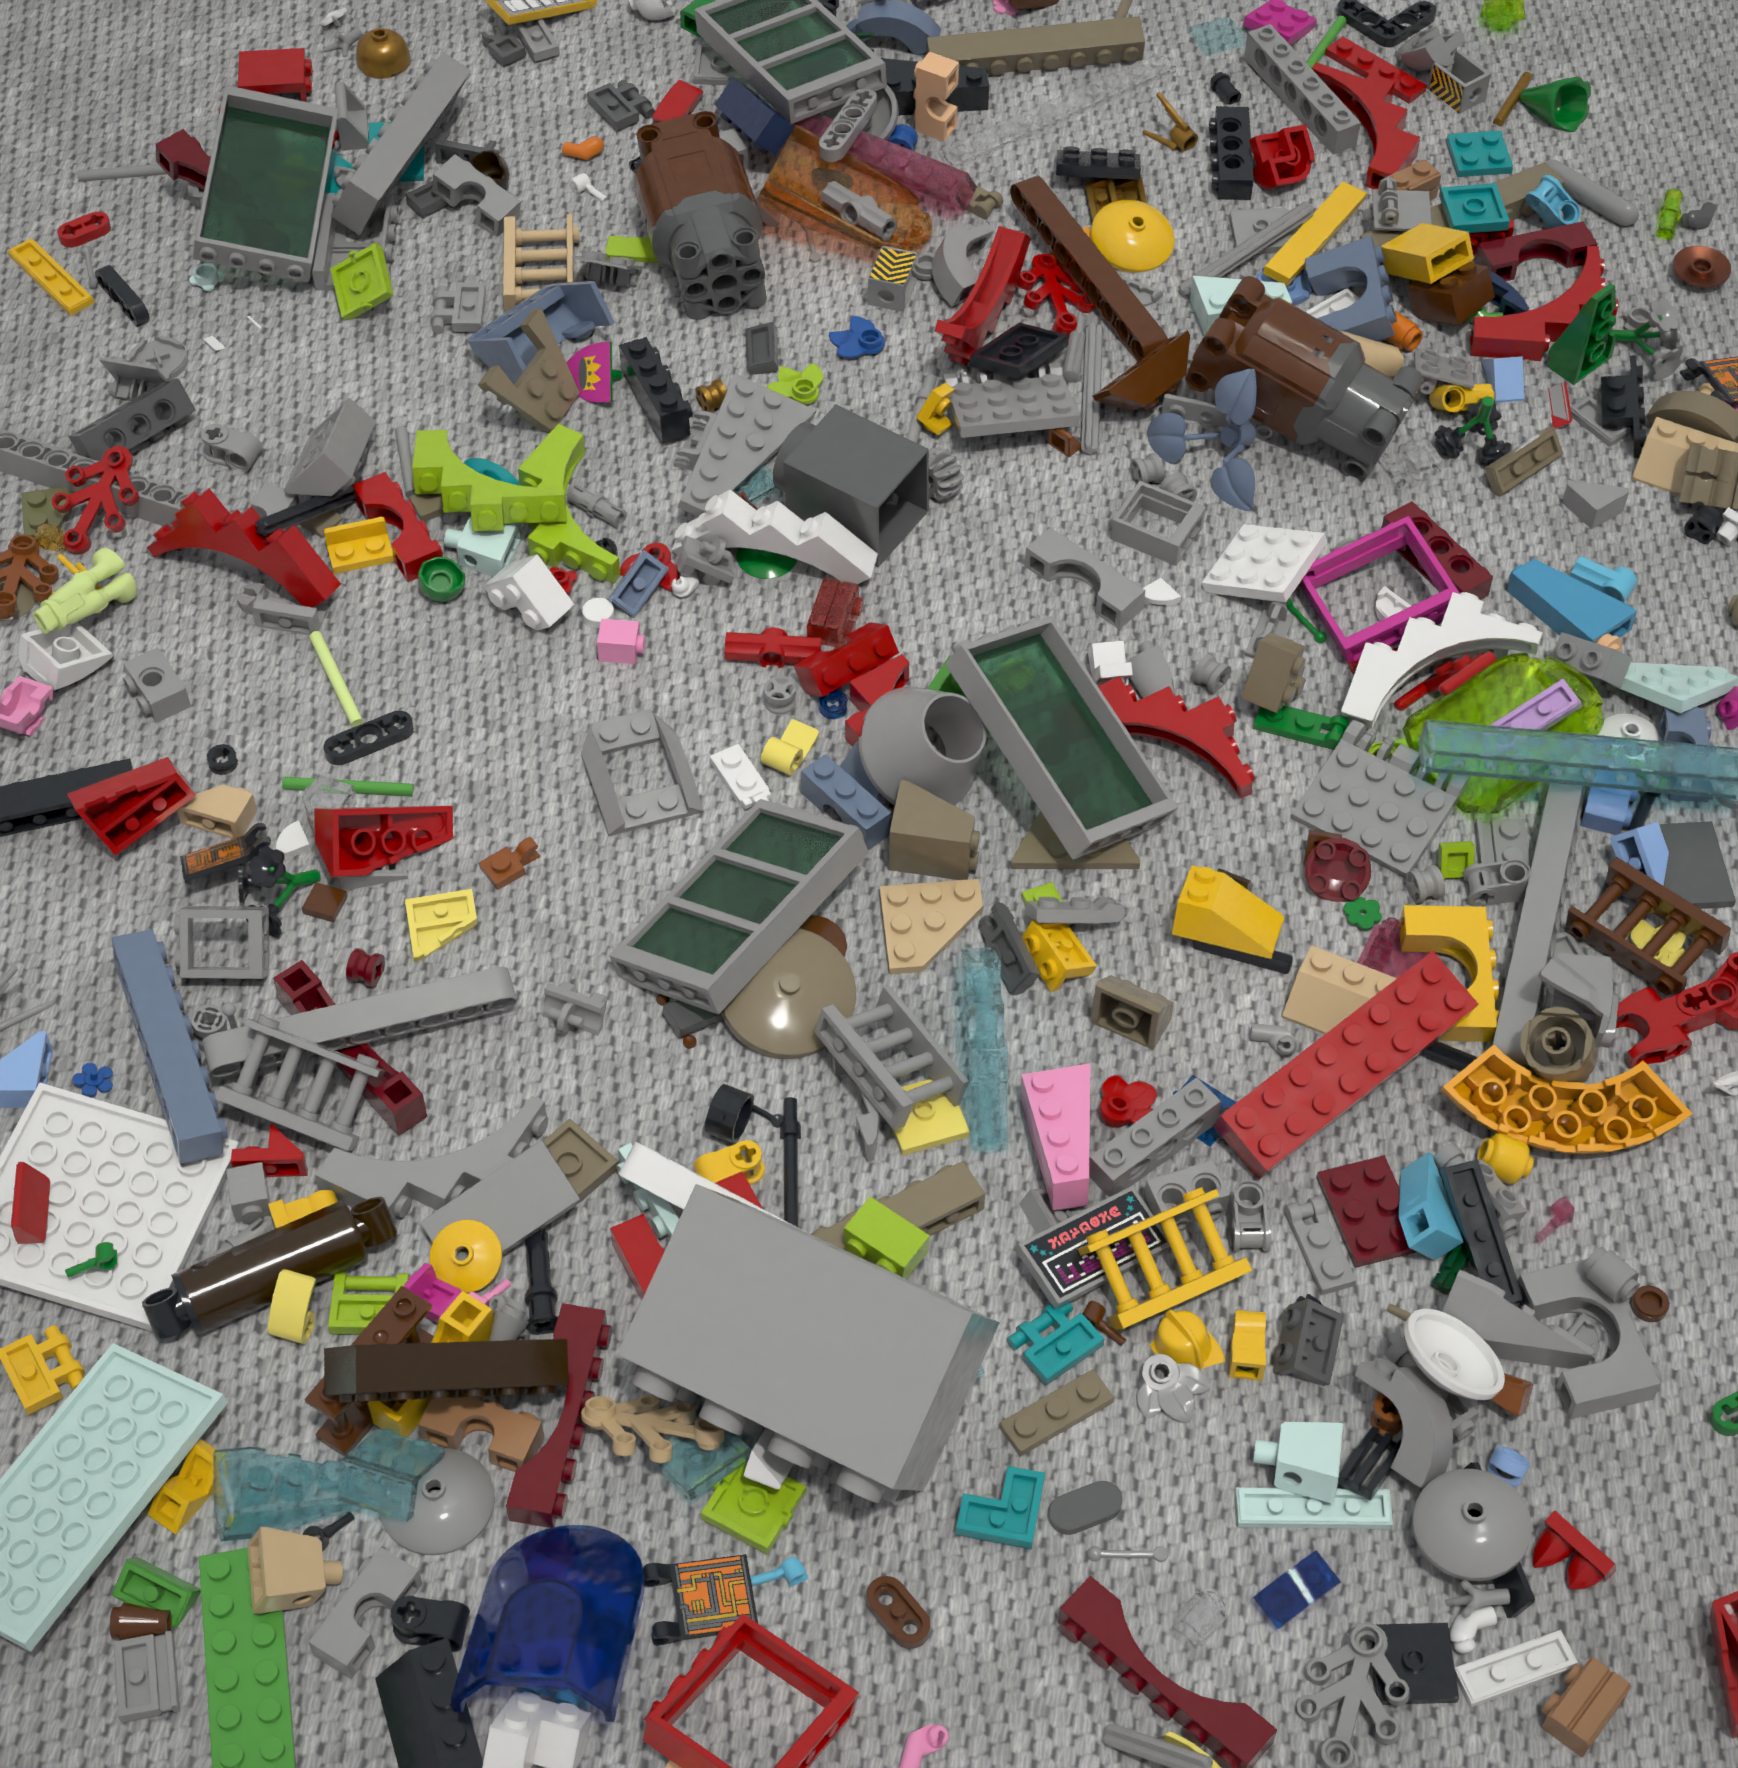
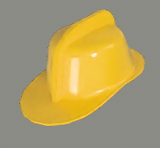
(1186, 1340)

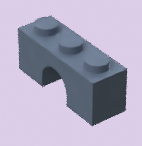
(1685, 728)
(830, 786)

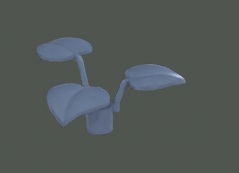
(1236, 398)

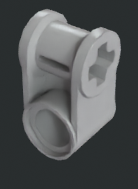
(232, 448)
(1497, 882)
(1250, 1223)

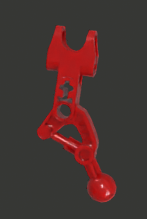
(1669, 1020)

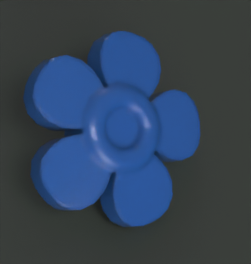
(91, 1080)

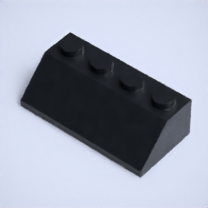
(421, 1714)

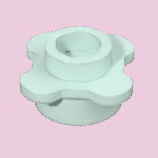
(206, 276)

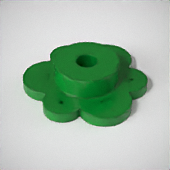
(1369, 908)

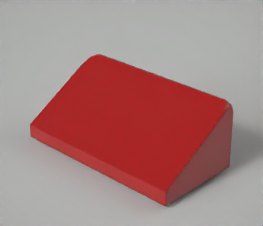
(30, 1205)

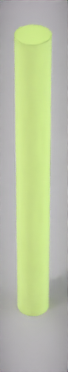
(336, 679)

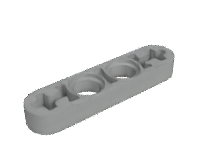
(860, 104)

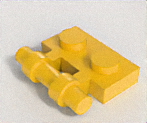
(30, 1374)

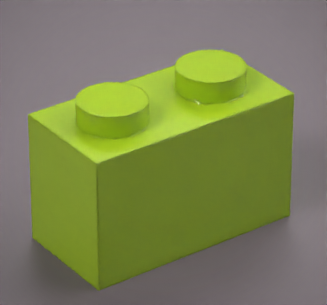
(885, 1238)

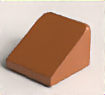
(1063, 441)

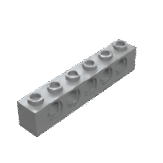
(1301, 89)

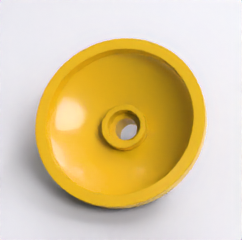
(1128, 245)

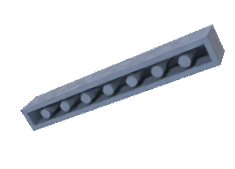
(167, 1046)

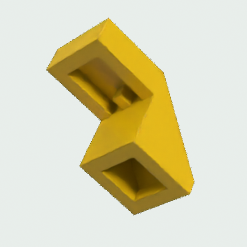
(187, 1492)

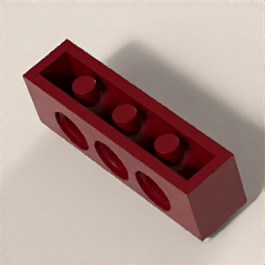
(1459, 565)

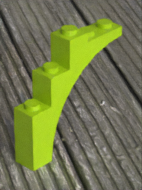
(466, 490)
(554, 542)

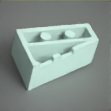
(1212, 293)

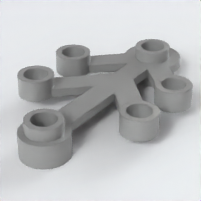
(1354, 1690)

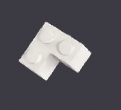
(530, 589)
(537, 1734)

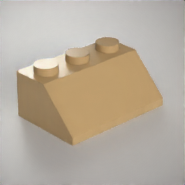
(1667, 452)
(1330, 990)

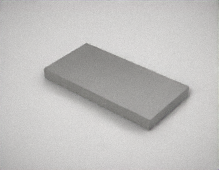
(511, 1200)

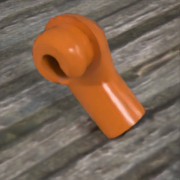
(585, 150)

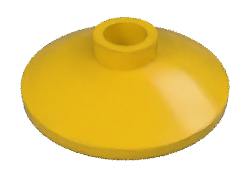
(483, 1258)

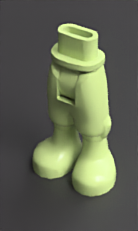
(80, 598)

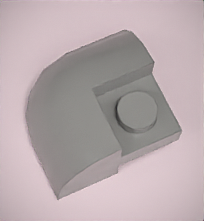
(1430, 47)

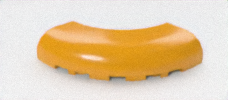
(1532, 1109)

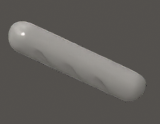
(1595, 195)

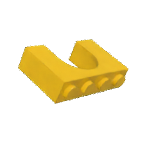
(1465, 936)

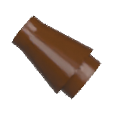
(136, 1621)

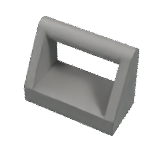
(351, 119)

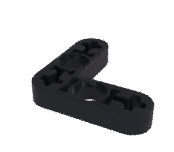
(1387, 32)

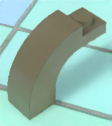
(1697, 412)

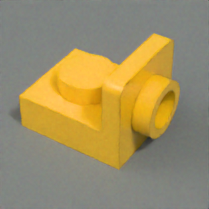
(933, 409)

